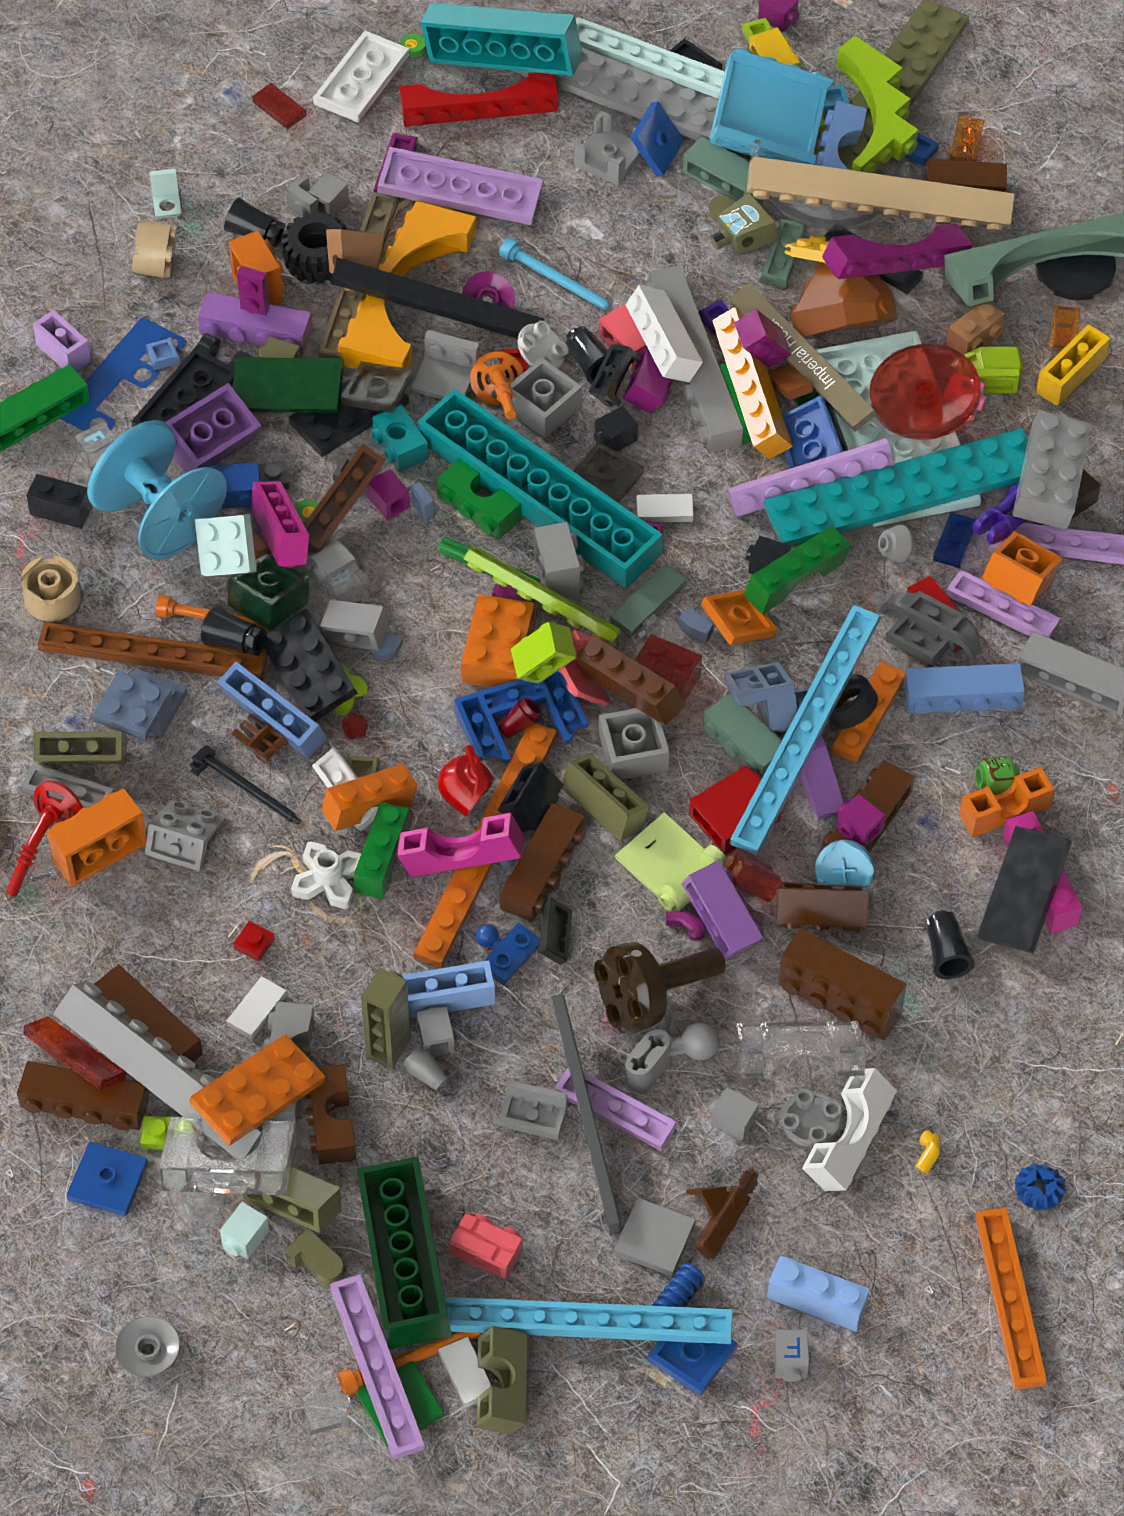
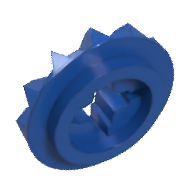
(1033, 1196)

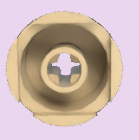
(154, 249)
(51, 589)

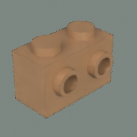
(976, 328)

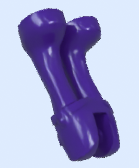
(996, 520)

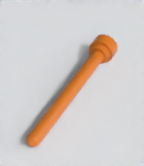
(168, 607)
(352, 1380)

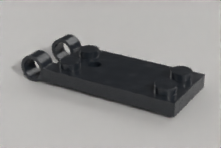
(181, 387)

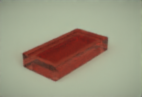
(279, 106)

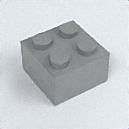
(545, 397)
(557, 560)
(633, 744)

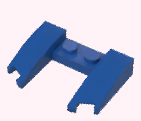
(479, 709)

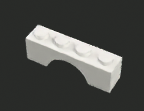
(866, 1104)

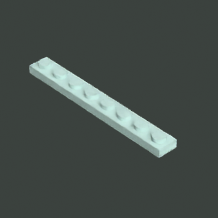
(650, 58)

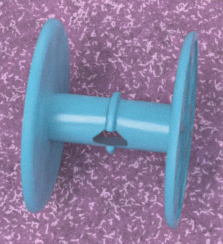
(136, 469)

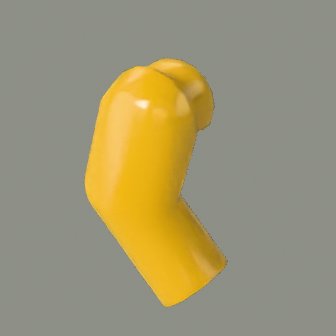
(931, 1153)

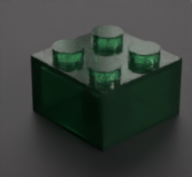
(269, 593)

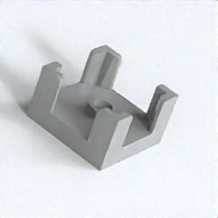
(606, 152)

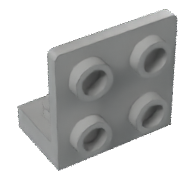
(445, 365)
(182, 834)

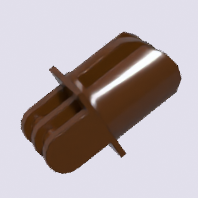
(264, 740)

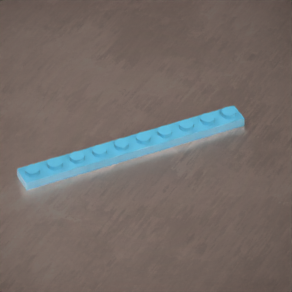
(804, 730)
(592, 1320)

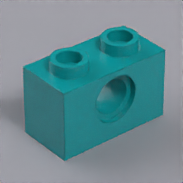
(399, 439)

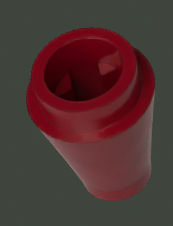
(520, 717)

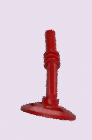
(49, 815)

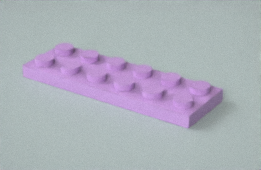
(460, 186)

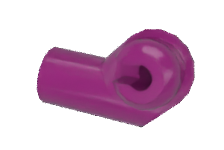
(689, 921)

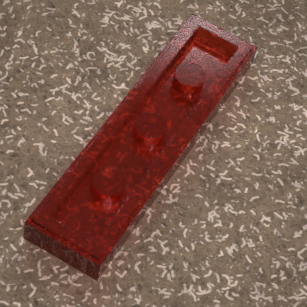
(74, 1053)

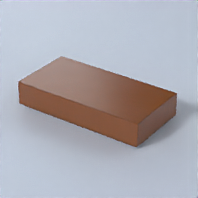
(790, 382)

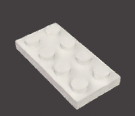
(361, 76)

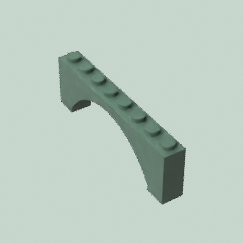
(982, 269)

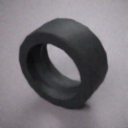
(859, 708)

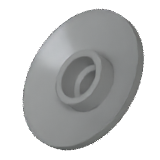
(143, 1334)

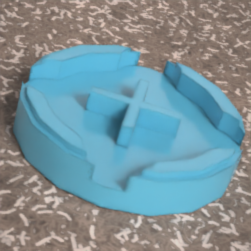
(845, 864)

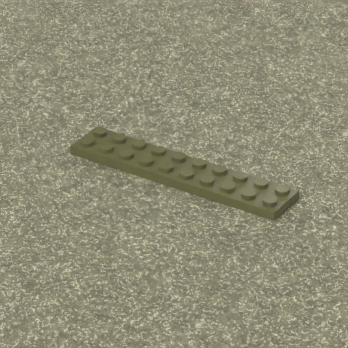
(919, 52)

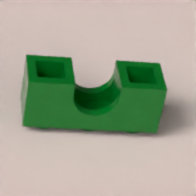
(492, 513)
(377, 857)

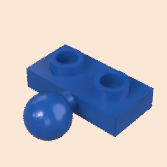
(507, 953)

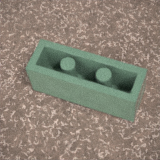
(717, 168)
(741, 734)

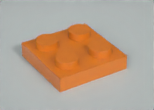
(738, 618)

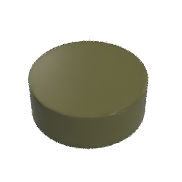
(718, 205)

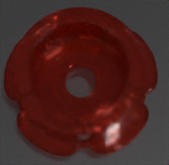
(354, 726)

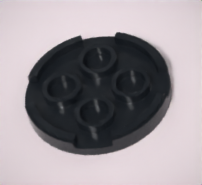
(1078, 275)

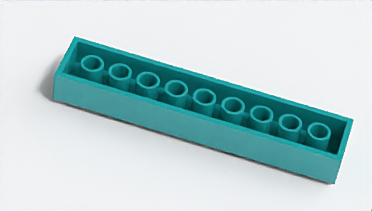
(547, 489)

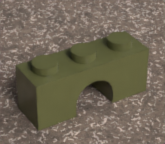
(505, 1355)

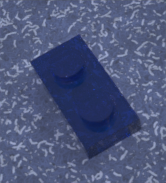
(954, 540)

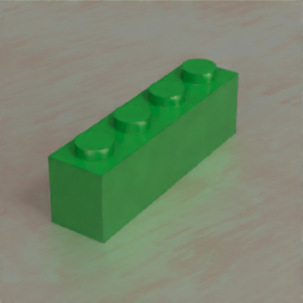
(41, 405)

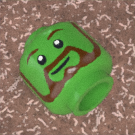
(996, 773)

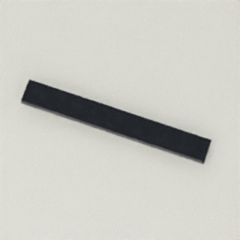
(430, 298)

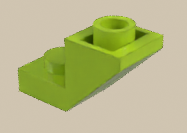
(996, 358)

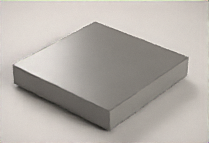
(654, 1237)

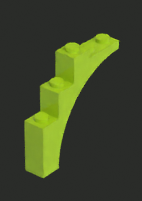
(879, 83)

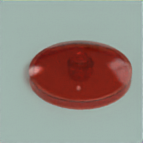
(925, 391)

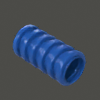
(681, 1287)

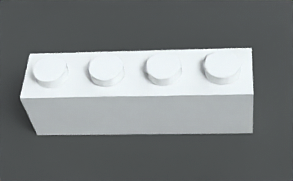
(664, 333)

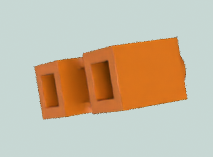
(350, 800)
(986, 812)

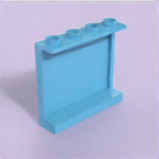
(771, 105)

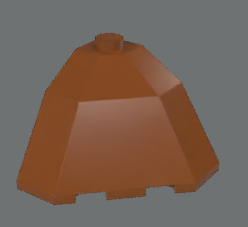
(841, 304)

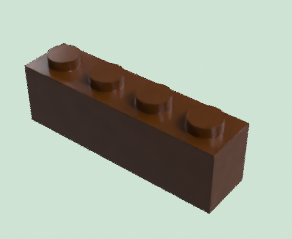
(342, 496)
(630, 680)
(887, 791)
(542, 862)
(143, 1006)
(70, 1095)

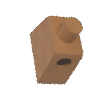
(354, 246)

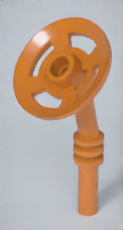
(497, 381)

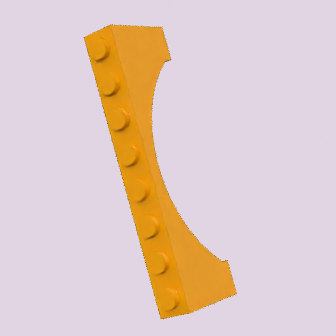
(425, 235)

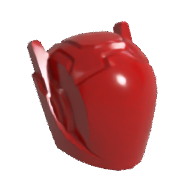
(464, 781)

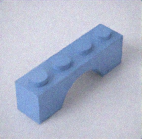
(844, 129)

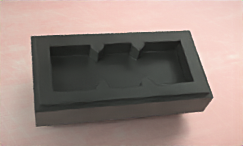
(555, 931)

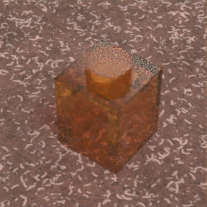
(1063, 326)

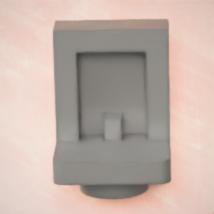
(300, 199)

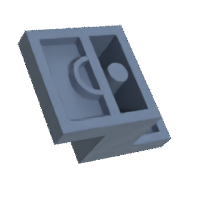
(768, 689)
(140, 704)

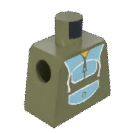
(744, 227)

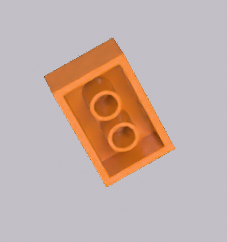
(493, 631)
(97, 837)

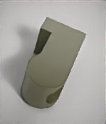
(317, 1257)

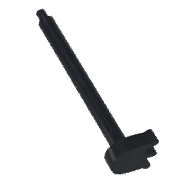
(206, 757)

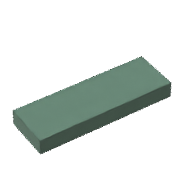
(778, 263)
(648, 600)

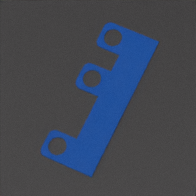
(120, 365)

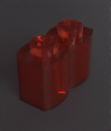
(753, 875)

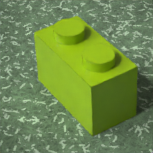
(543, 652)

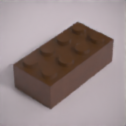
(841, 984)

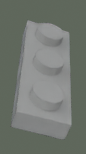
(85, 790)

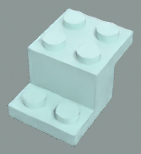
(225, 545)

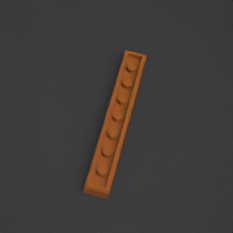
(146, 650)

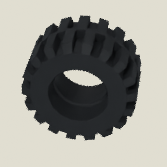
(297, 244)

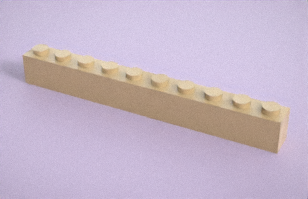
(879, 193)

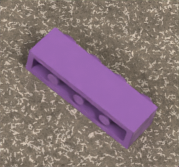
(224, 319)

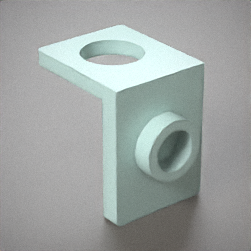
(165, 189)

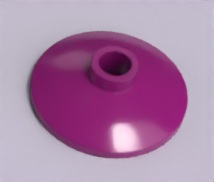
(490, 285)

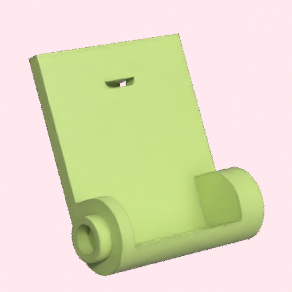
(668, 861)

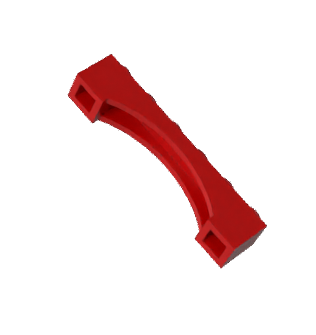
(428, 106)

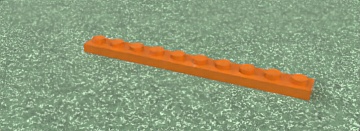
(468, 881)

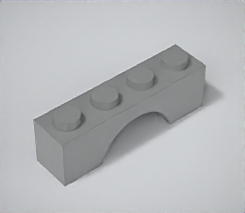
(297, 1023)

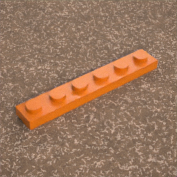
(1010, 1299)

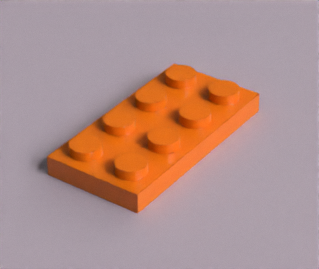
(257, 1089)

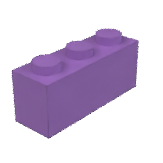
(722, 910)

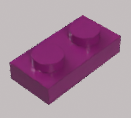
(253, 290)

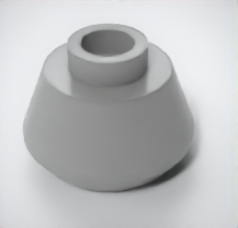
(896, 543)

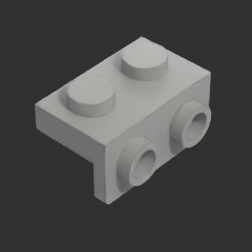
(533, 1109)

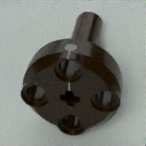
(637, 987)

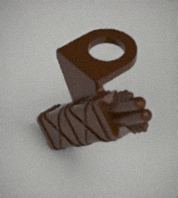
(725, 1211)

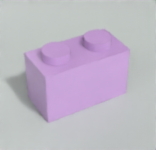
(61, 341)

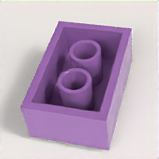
(212, 429)

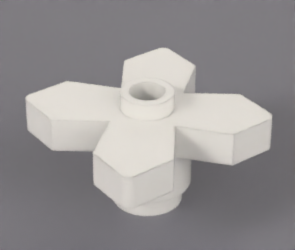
(327, 874)

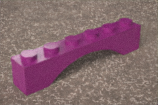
(856, 257)

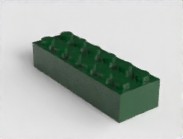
(403, 1253)

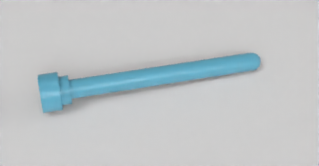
(512, 251)

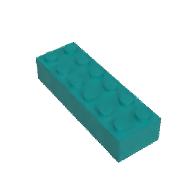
(502, 38)

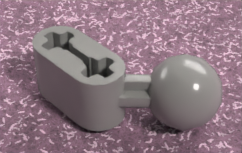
(657, 1048)

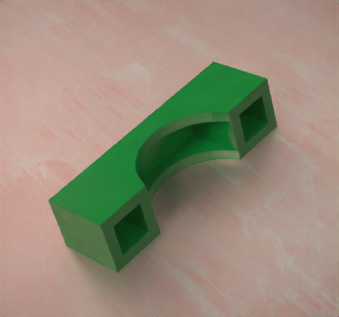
(775, 581)

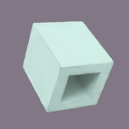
(244, 1231)

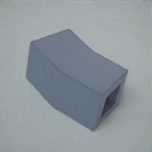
(696, 626)

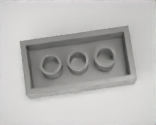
(1052, 469)

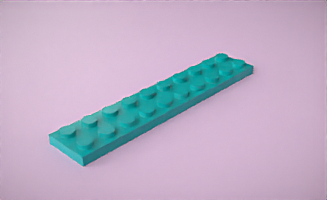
(899, 488)

